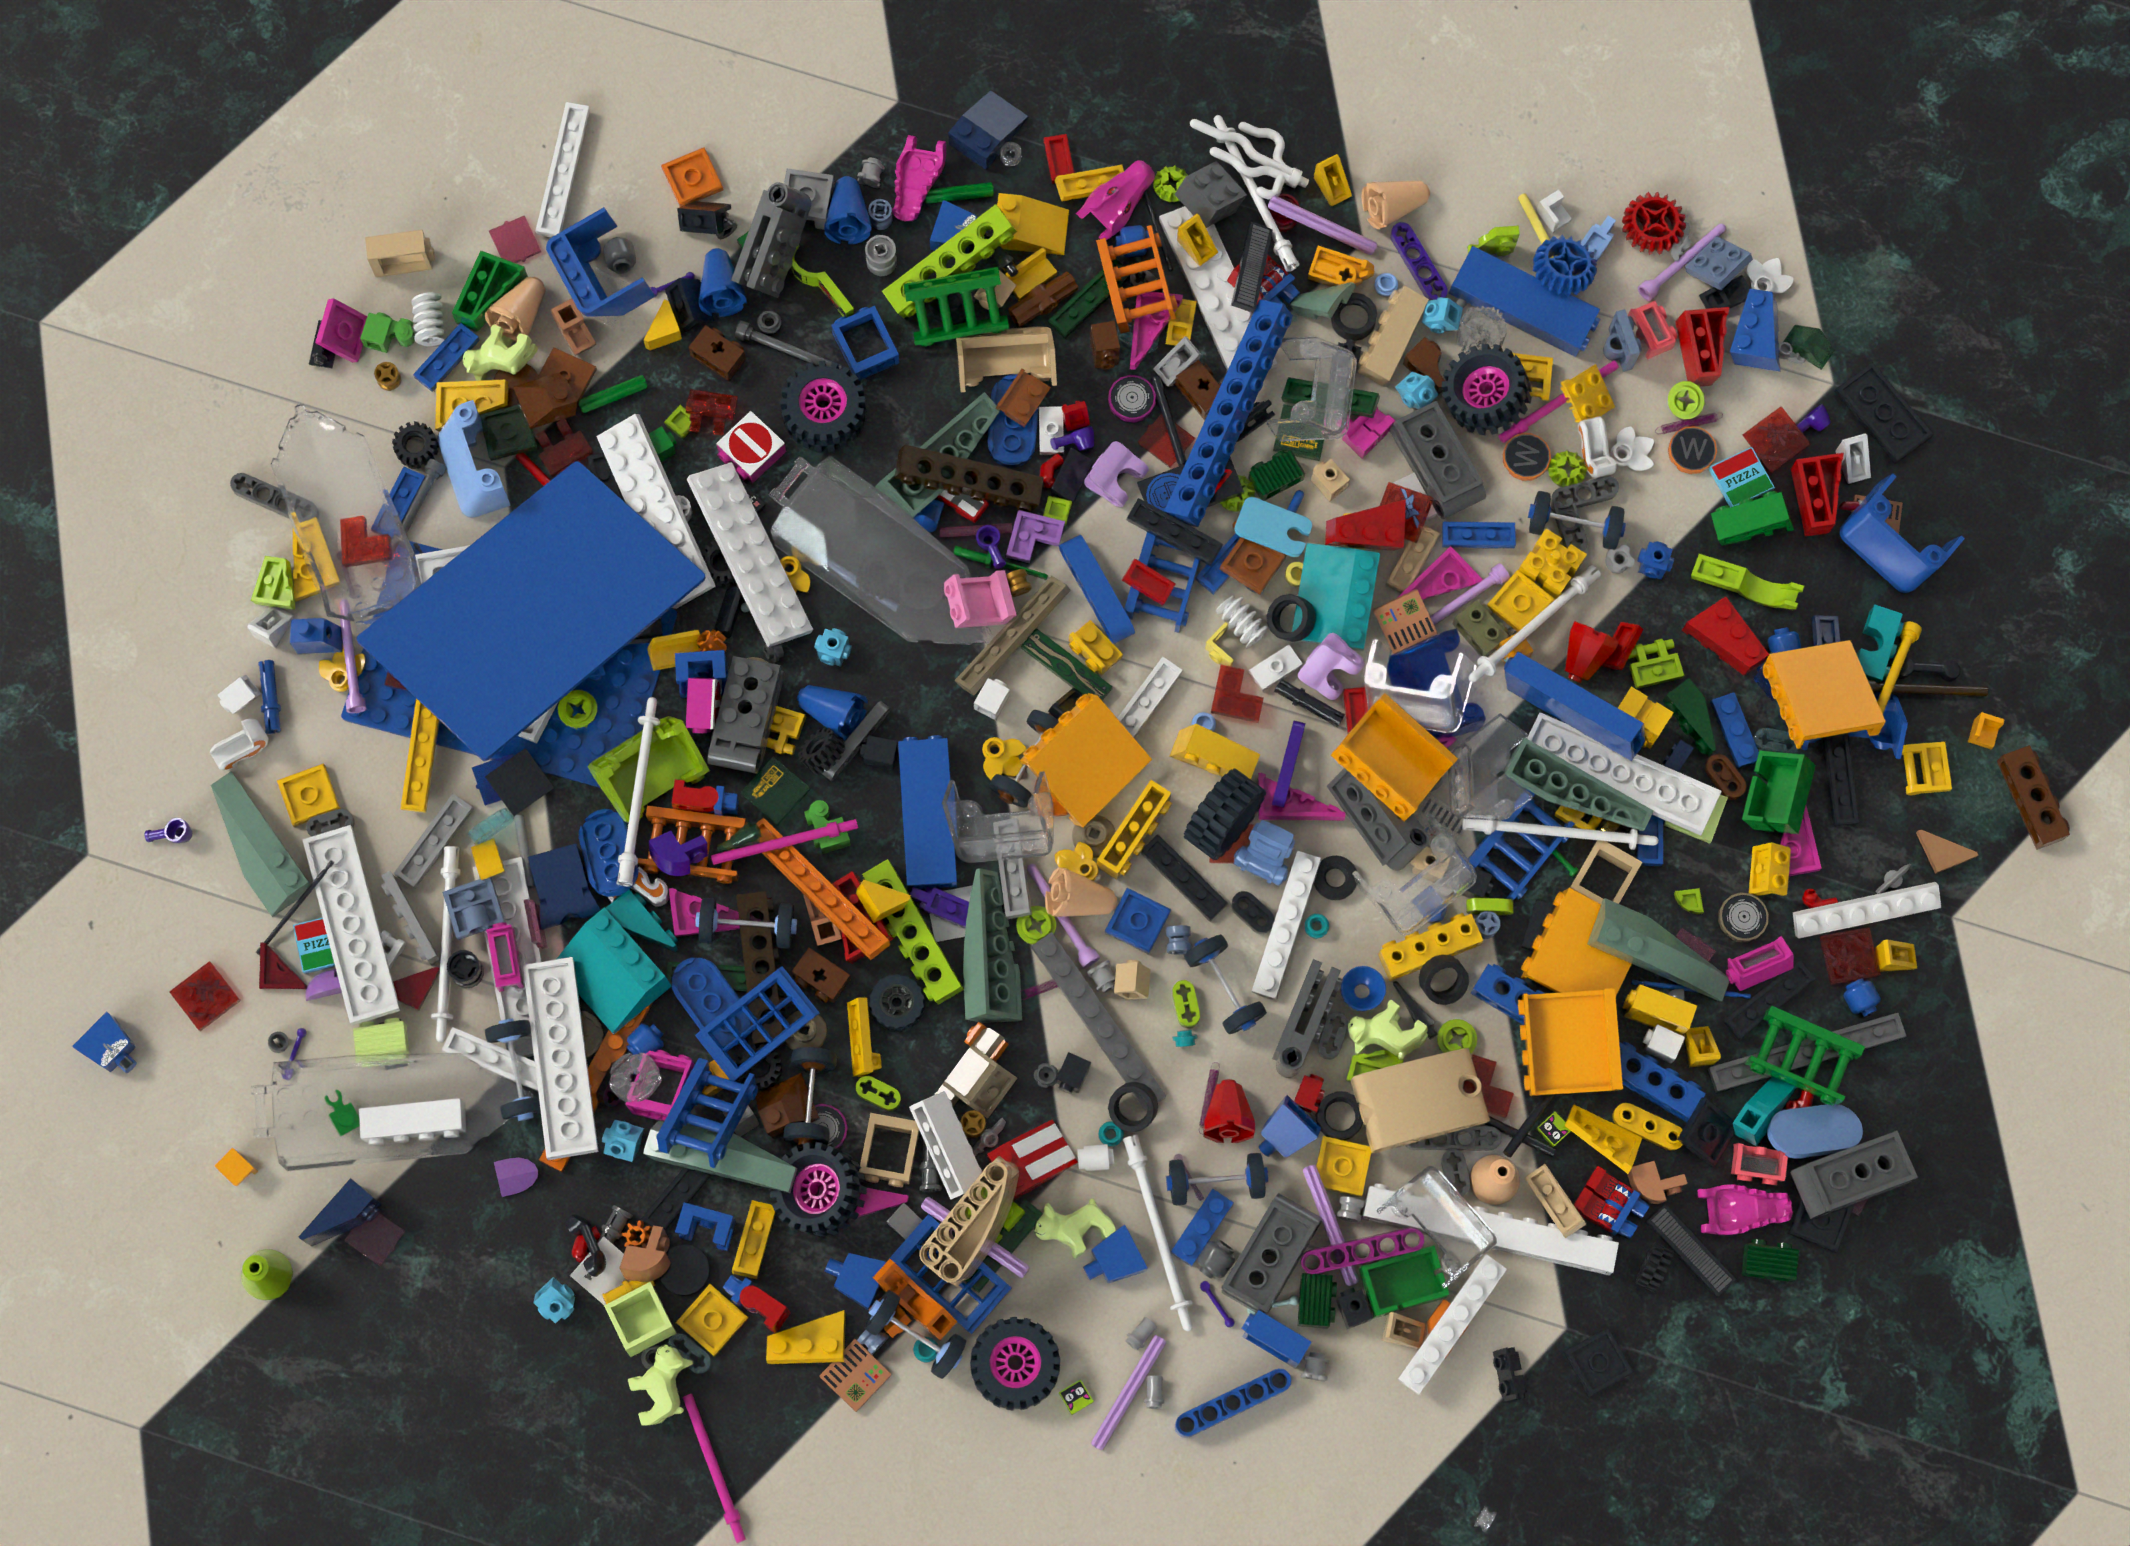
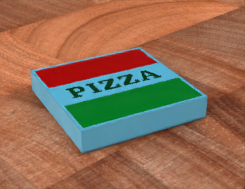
(1741, 477)
(313, 946)

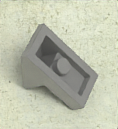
(1177, 360)

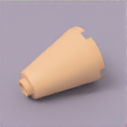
(1392, 200)
(517, 308)
(1077, 895)
(1494, 1179)

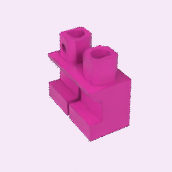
(1367, 431)

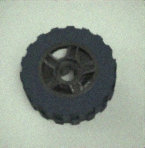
(884, 995)

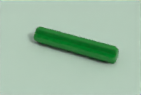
(960, 192)
(612, 394)

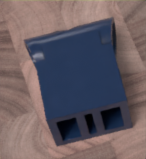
(562, 886)

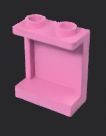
(980, 600)

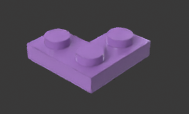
(1032, 528)

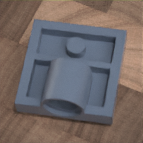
(1718, 263)
(1622, 334)
(473, 907)

